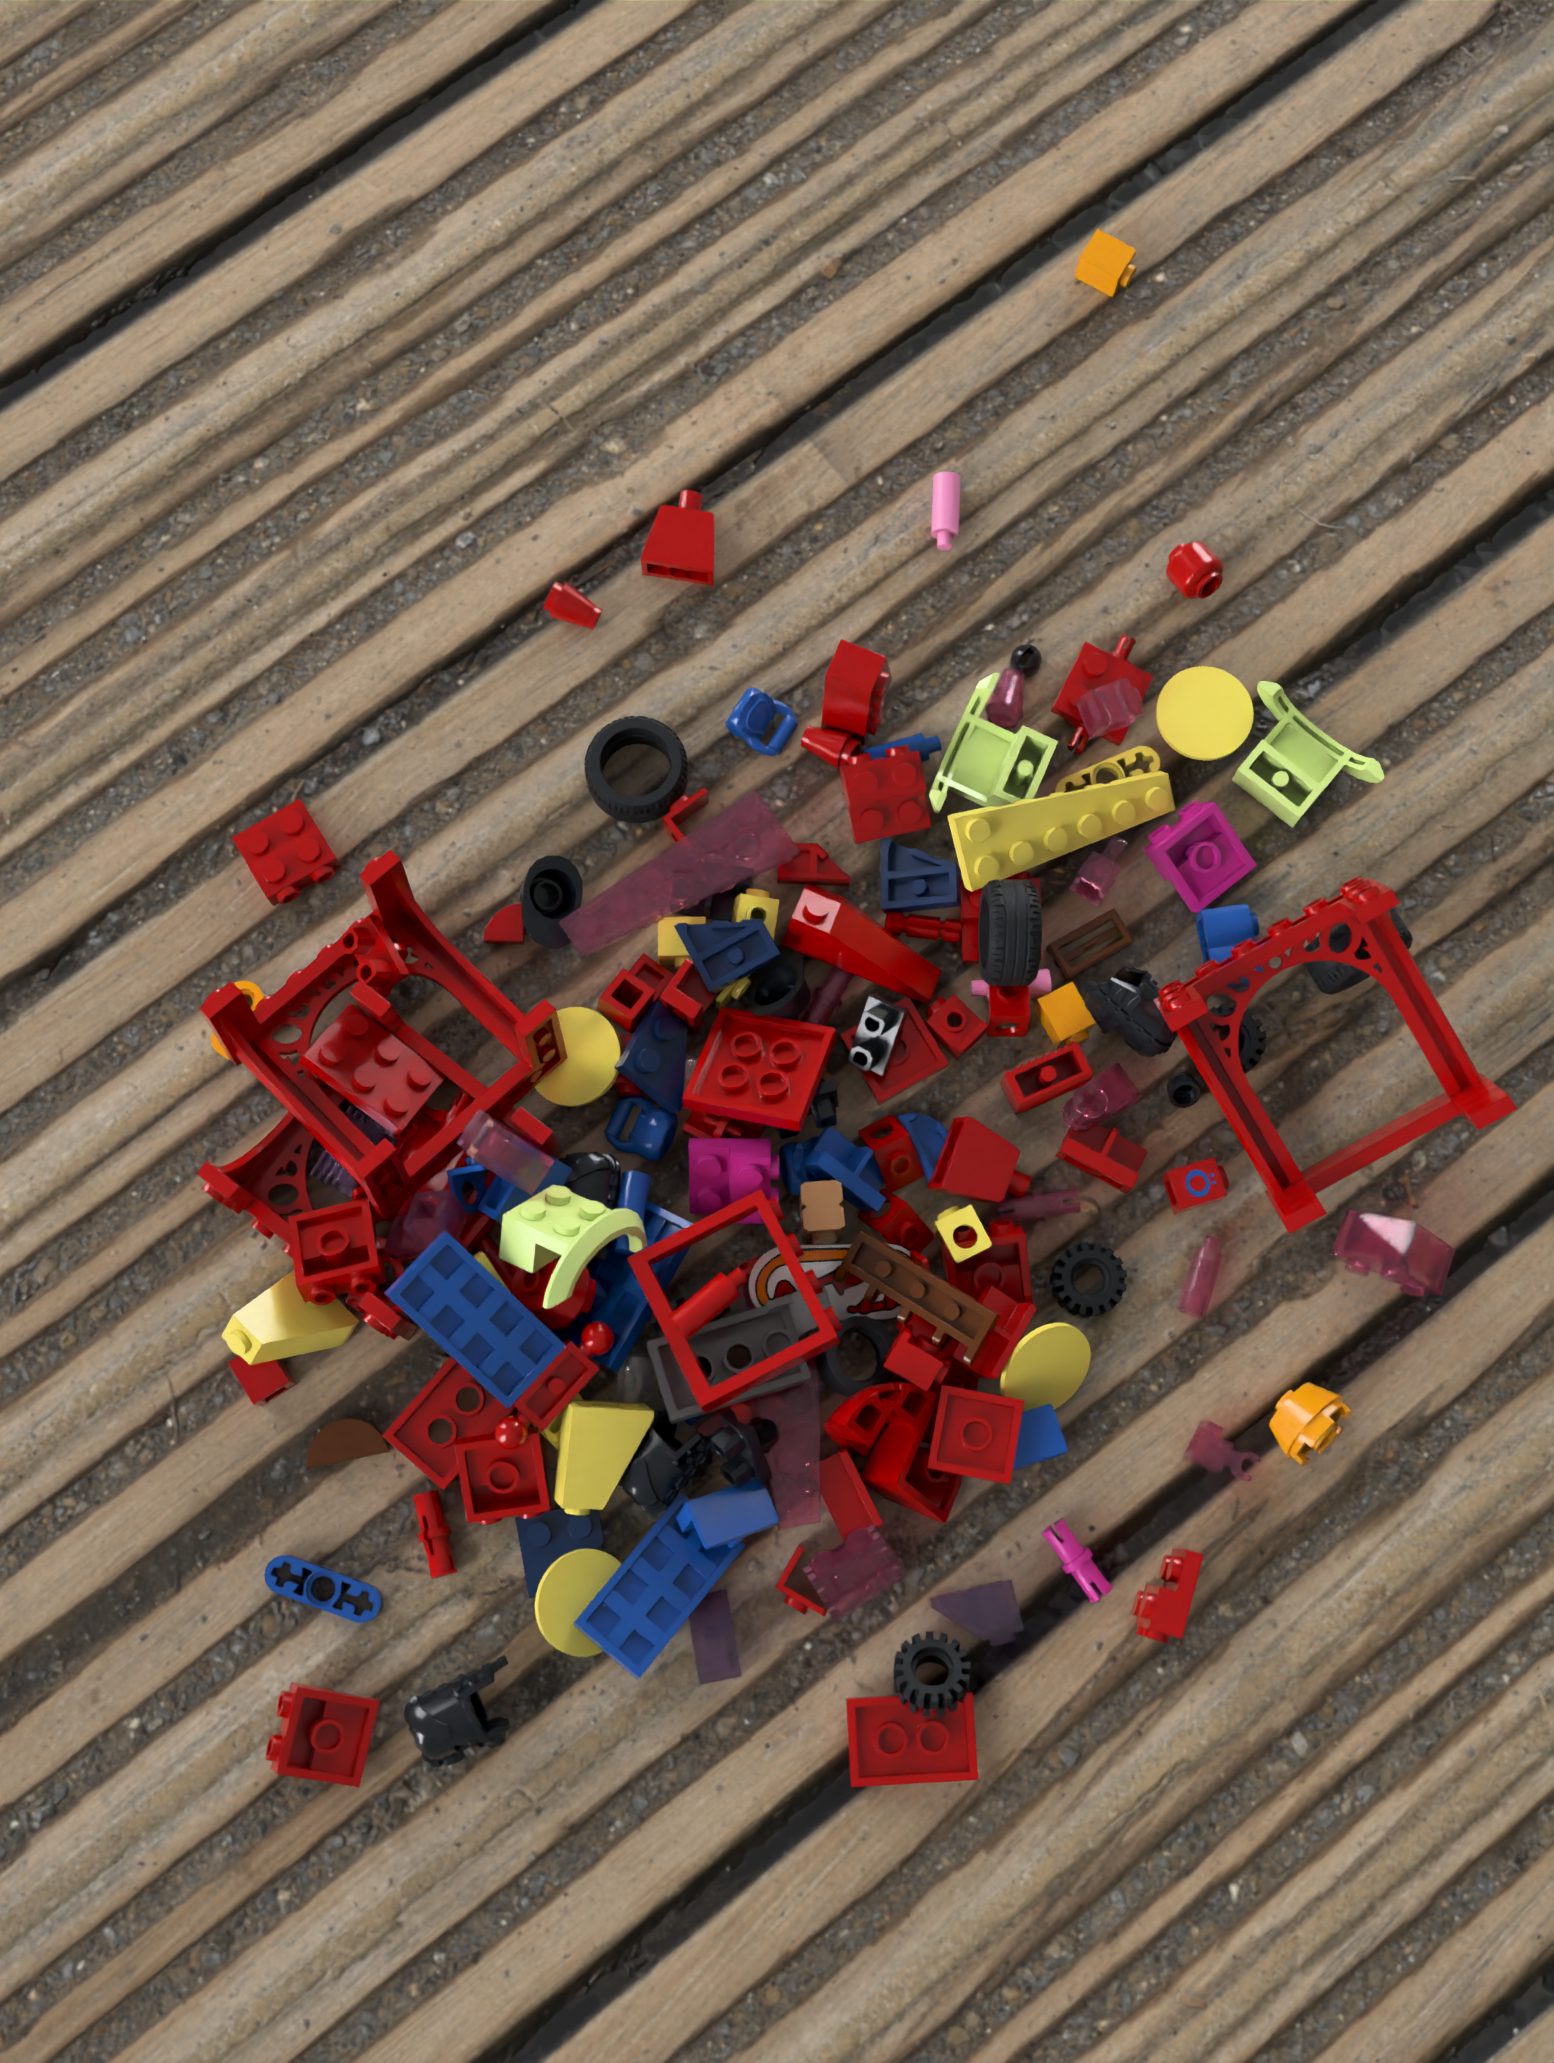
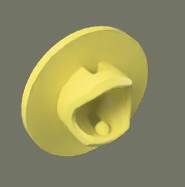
(1204, 713)
(592, 1054)
(1046, 1366)
(565, 1594)

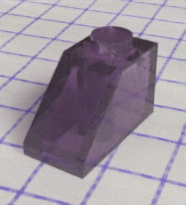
(983, 1610)
(714, 1639)

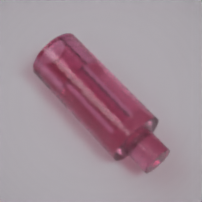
(1201, 1278)

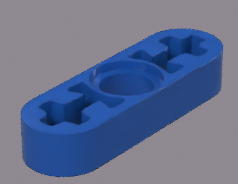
(299, 1567)

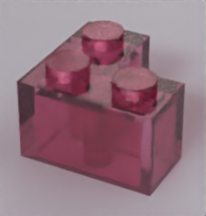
(1395, 1249)

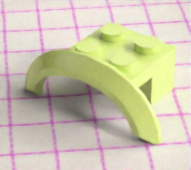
(989, 761)
(1296, 761)
(568, 1226)

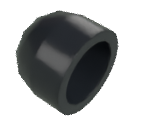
(1032, 665)
(1183, 1090)

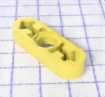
(1127, 759)

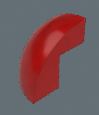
(863, 1415)

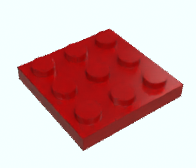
(759, 1068)

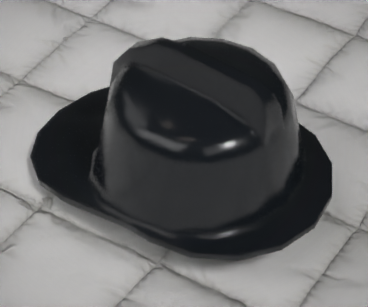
(547, 896)
(780, 987)

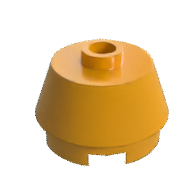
(1308, 1421)

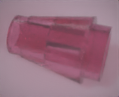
(1007, 700)

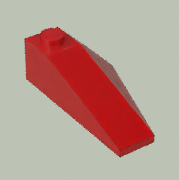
(849, 939)
(902, 1455)

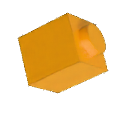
(1106, 263)
(1064, 1016)

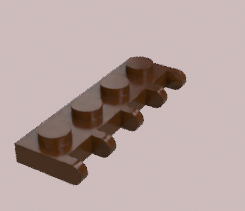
(919, 1293)

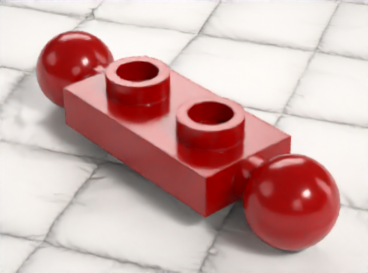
(555, 1386)

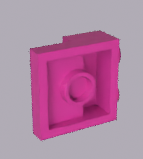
(1199, 854)
(728, 1171)

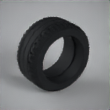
(628, 732)
(1009, 932)
(1336, 976)

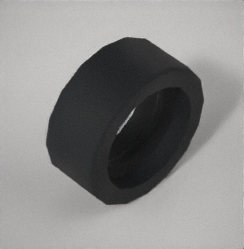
(881, 1341)

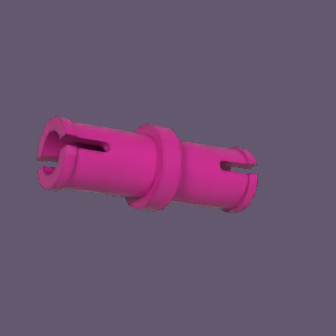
(1077, 1560)

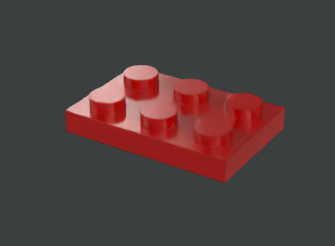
(372, 1069)
(904, 1747)

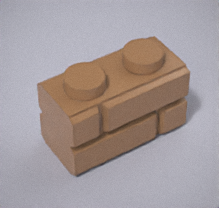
(821, 1212)

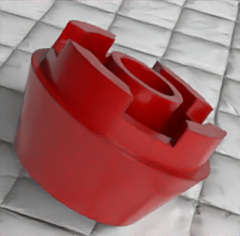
(531, 1289)

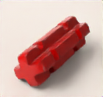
(923, 926)

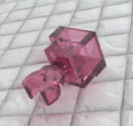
(1099, 872)
(1214, 1452)

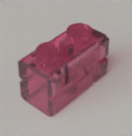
(853, 1571)

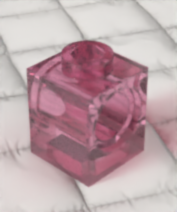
(1110, 707)

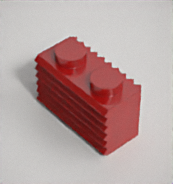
(1046, 1078)

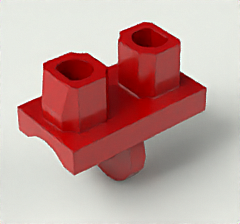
(378, 958)
(715, 1126)

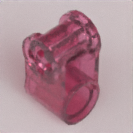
(1103, 1096)

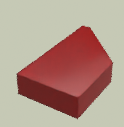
(812, 867)

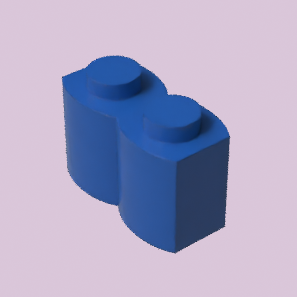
(1223, 929)

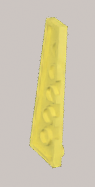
(1021, 835)

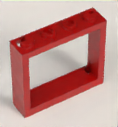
(807, 1282)

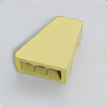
(285, 1326)
(595, 1451)

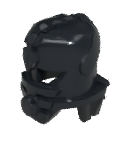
(1129, 1008)
(596, 1179)
(664, 1464)
(454, 1717)

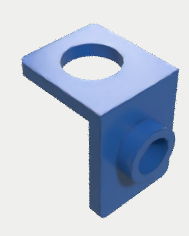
(473, 1173)

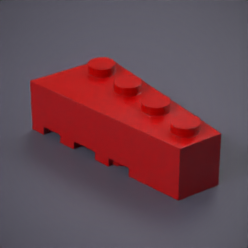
(855, 691)

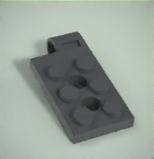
(757, 1331)

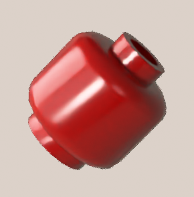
(1194, 570)

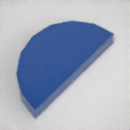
(927, 1138)

